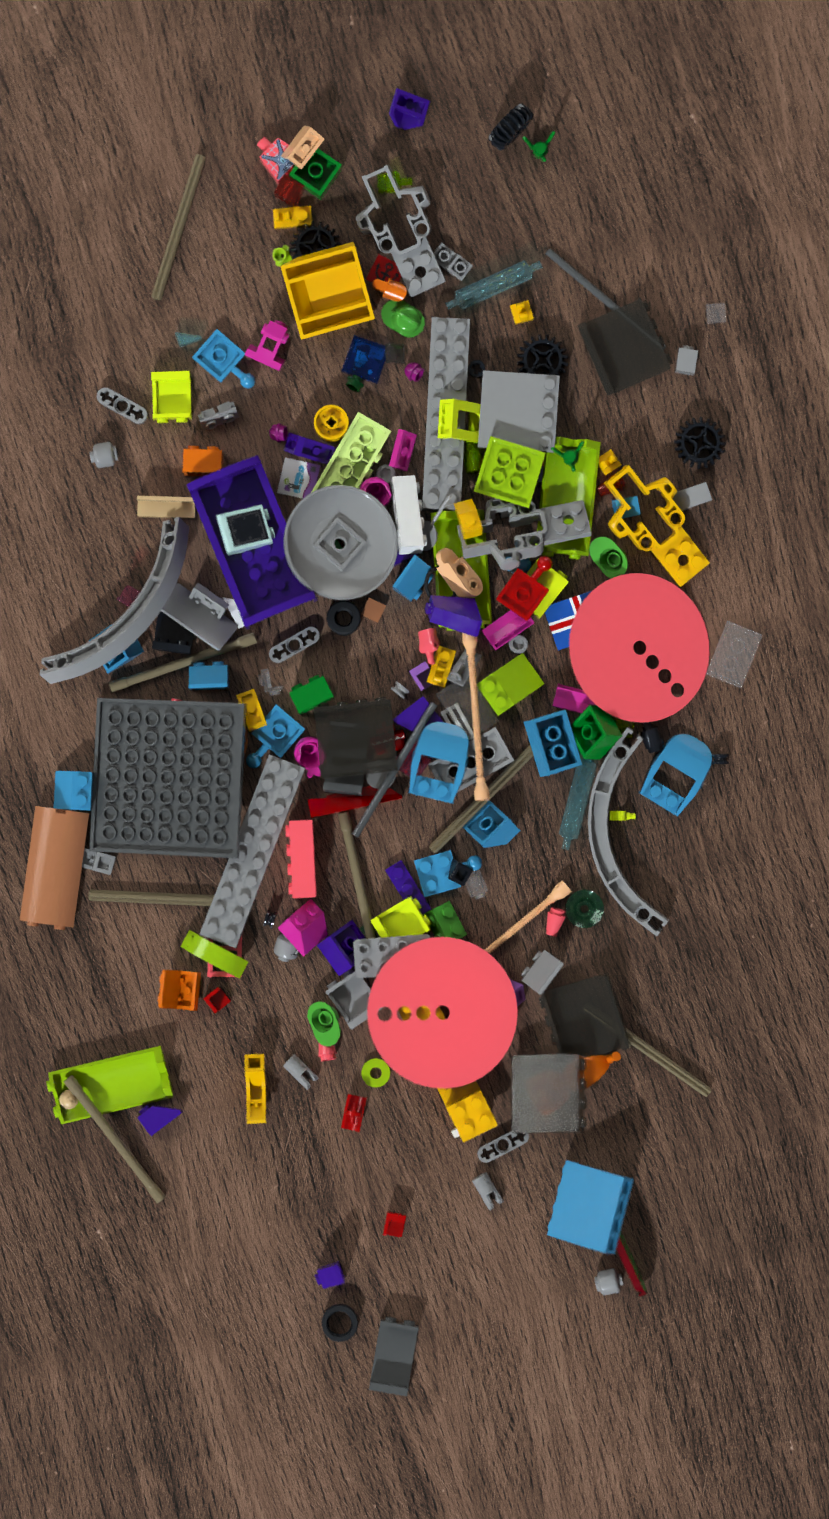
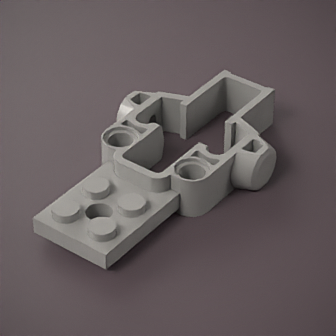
(414, 256)
(552, 523)

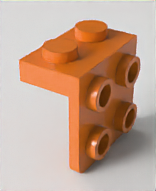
(179, 990)

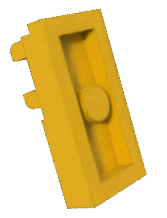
(292, 217)
(441, 669)
(254, 714)

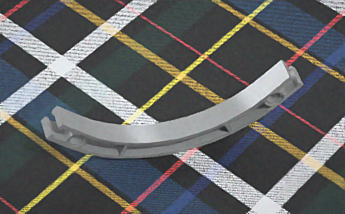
(135, 619)
(600, 839)

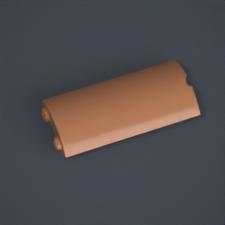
(54, 867)

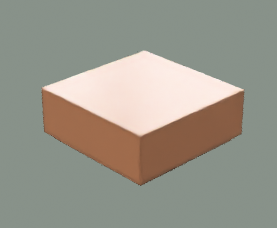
(373, 610)

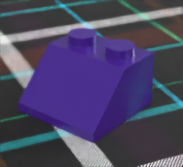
(339, 947)

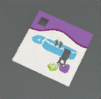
(298, 478)

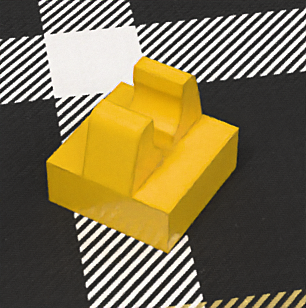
(521, 312)
(608, 462)

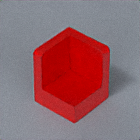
(217, 999)
(394, 1224)

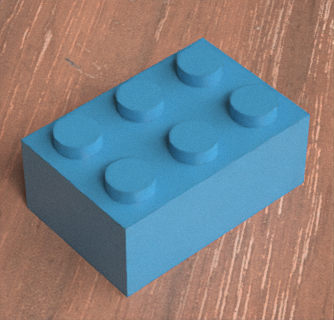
(552, 743)

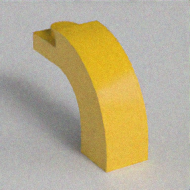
(255, 1088)

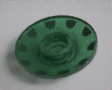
(594, 905)

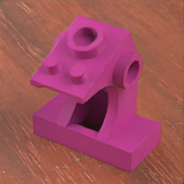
(276, 331)

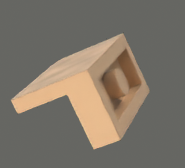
(303, 146)

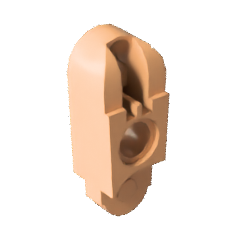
(458, 574)

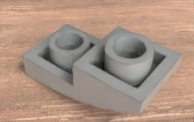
(452, 262)

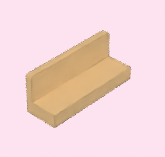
(165, 507)

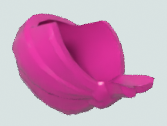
(378, 488)
(307, 755)

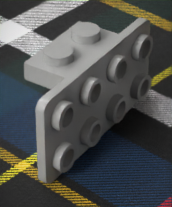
(201, 614)
(373, 953)

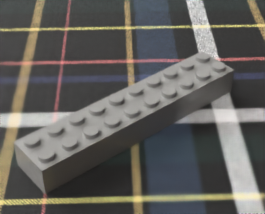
(446, 381)
(257, 843)

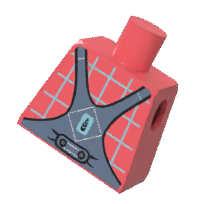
(272, 158)

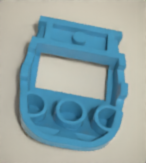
(445, 743)
(687, 756)

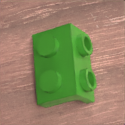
(445, 922)

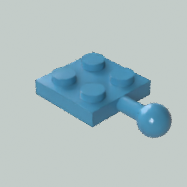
(220, 357)
(277, 735)
(434, 872)

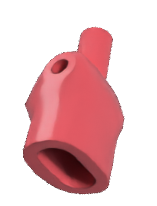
(428, 644)

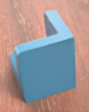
(632, 502)

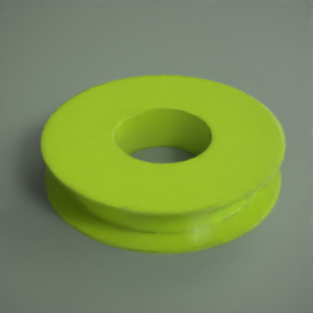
(382, 1065)

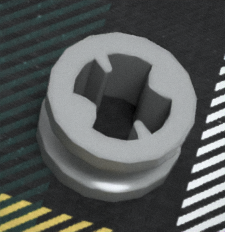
(399, 690)

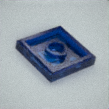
(365, 359)

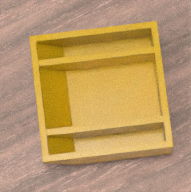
(327, 290)

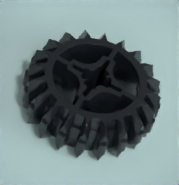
(510, 126)
(307, 244)
(549, 367)
(691, 440)

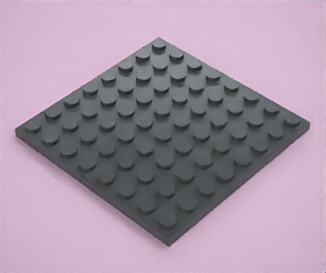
(168, 777)

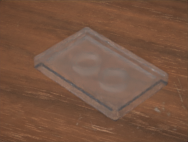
(734, 654)
(461, 697)

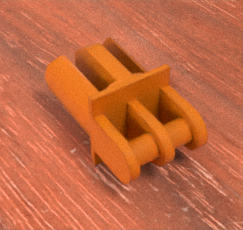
(391, 290)

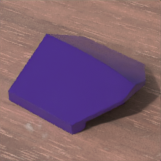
(408, 110)

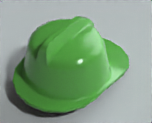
(403, 318)
(608, 557)
(324, 1023)

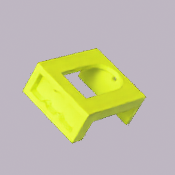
(449, 420)

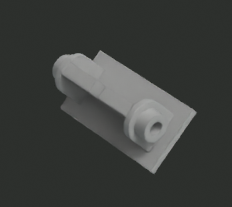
(226, 414)
(460, 671)

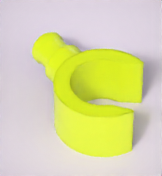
(621, 815)

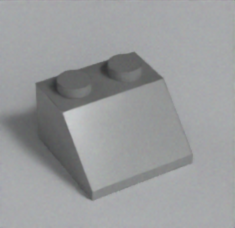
(541, 972)

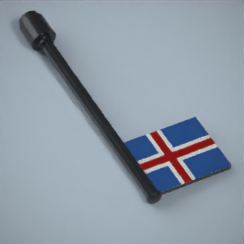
(560, 619)

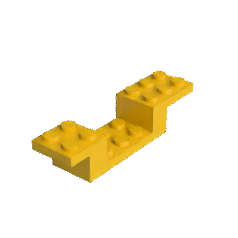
(464, 1103)

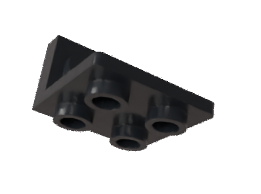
(171, 636)

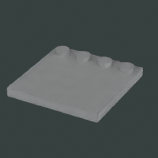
(519, 409)

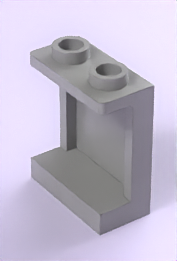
(350, 998)

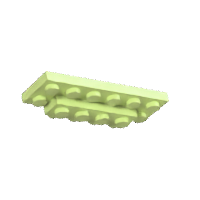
(355, 454)

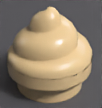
(68, 1100)

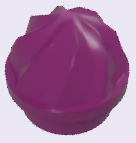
(414, 371)
(278, 432)

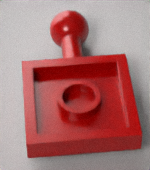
(523, 592)

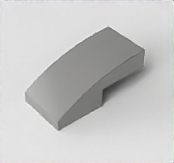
(692, 496)
(98, 861)

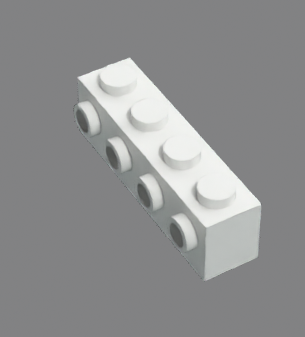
(407, 514)

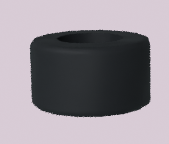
(343, 606)

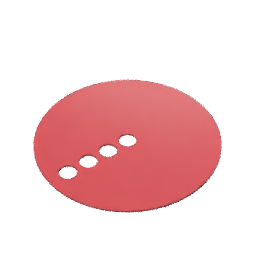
(603, 639)
(479, 1020)

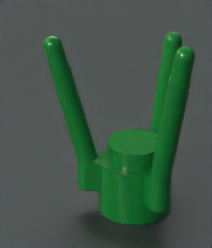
(540, 149)
(570, 456)

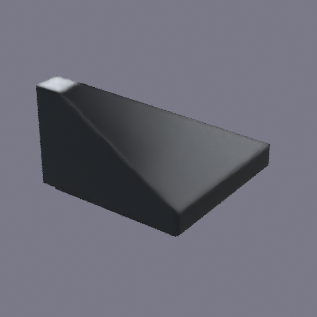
(459, 872)

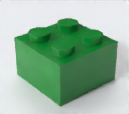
(317, 173)
(311, 694)
(595, 732)

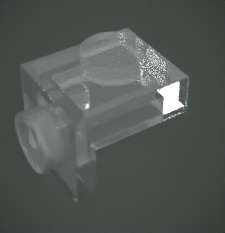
(265, 680)

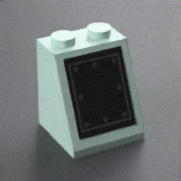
(245, 529)

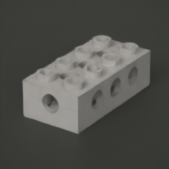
(501, 758)

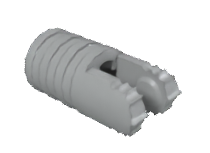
(297, 1068)
(484, 1187)

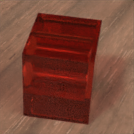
(289, 191)

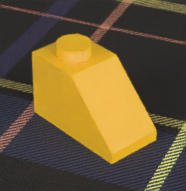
(468, 519)

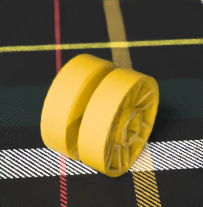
(323, 417)

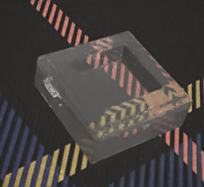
(715, 313)

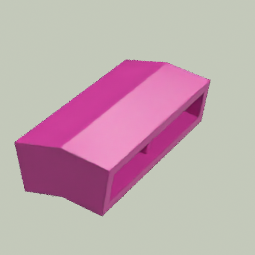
(505, 629)
(571, 699)

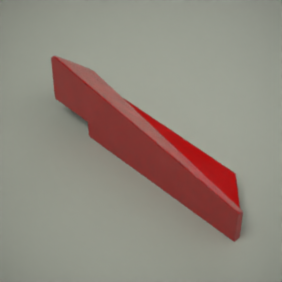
(340, 802)

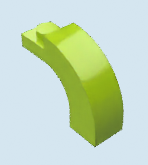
(214, 954)

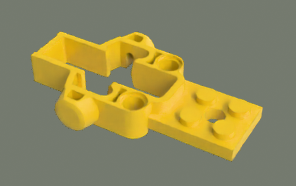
(672, 547)

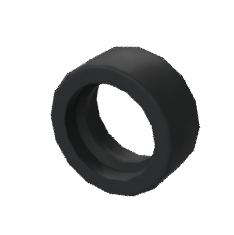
(354, 1322)

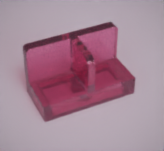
(128, 596)

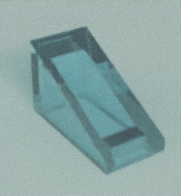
(186, 339)

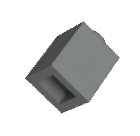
(686, 360)

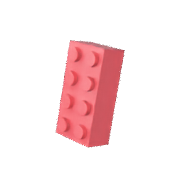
(302, 859)

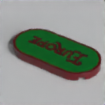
(630, 1266)

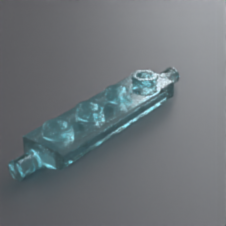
(493, 284)
(577, 801)

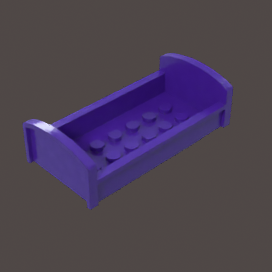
(258, 577)

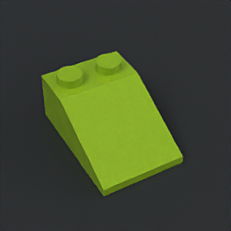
(510, 684)

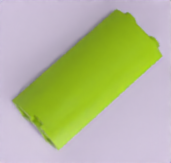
(564, 486)
(448, 538)
(114, 1083)

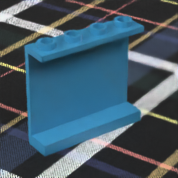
(590, 1207)

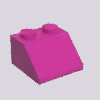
(305, 927)

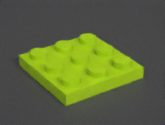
(509, 472)

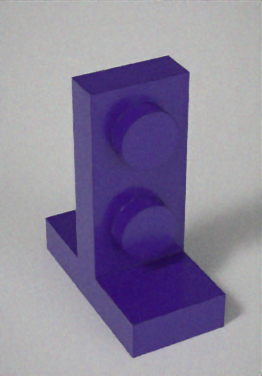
(309, 448)

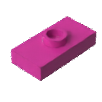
(402, 450)

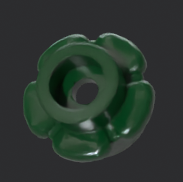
(354, 383)

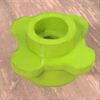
(277, 252)

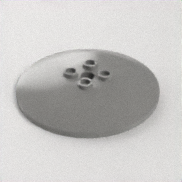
(356, 520)

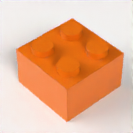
(202, 461)

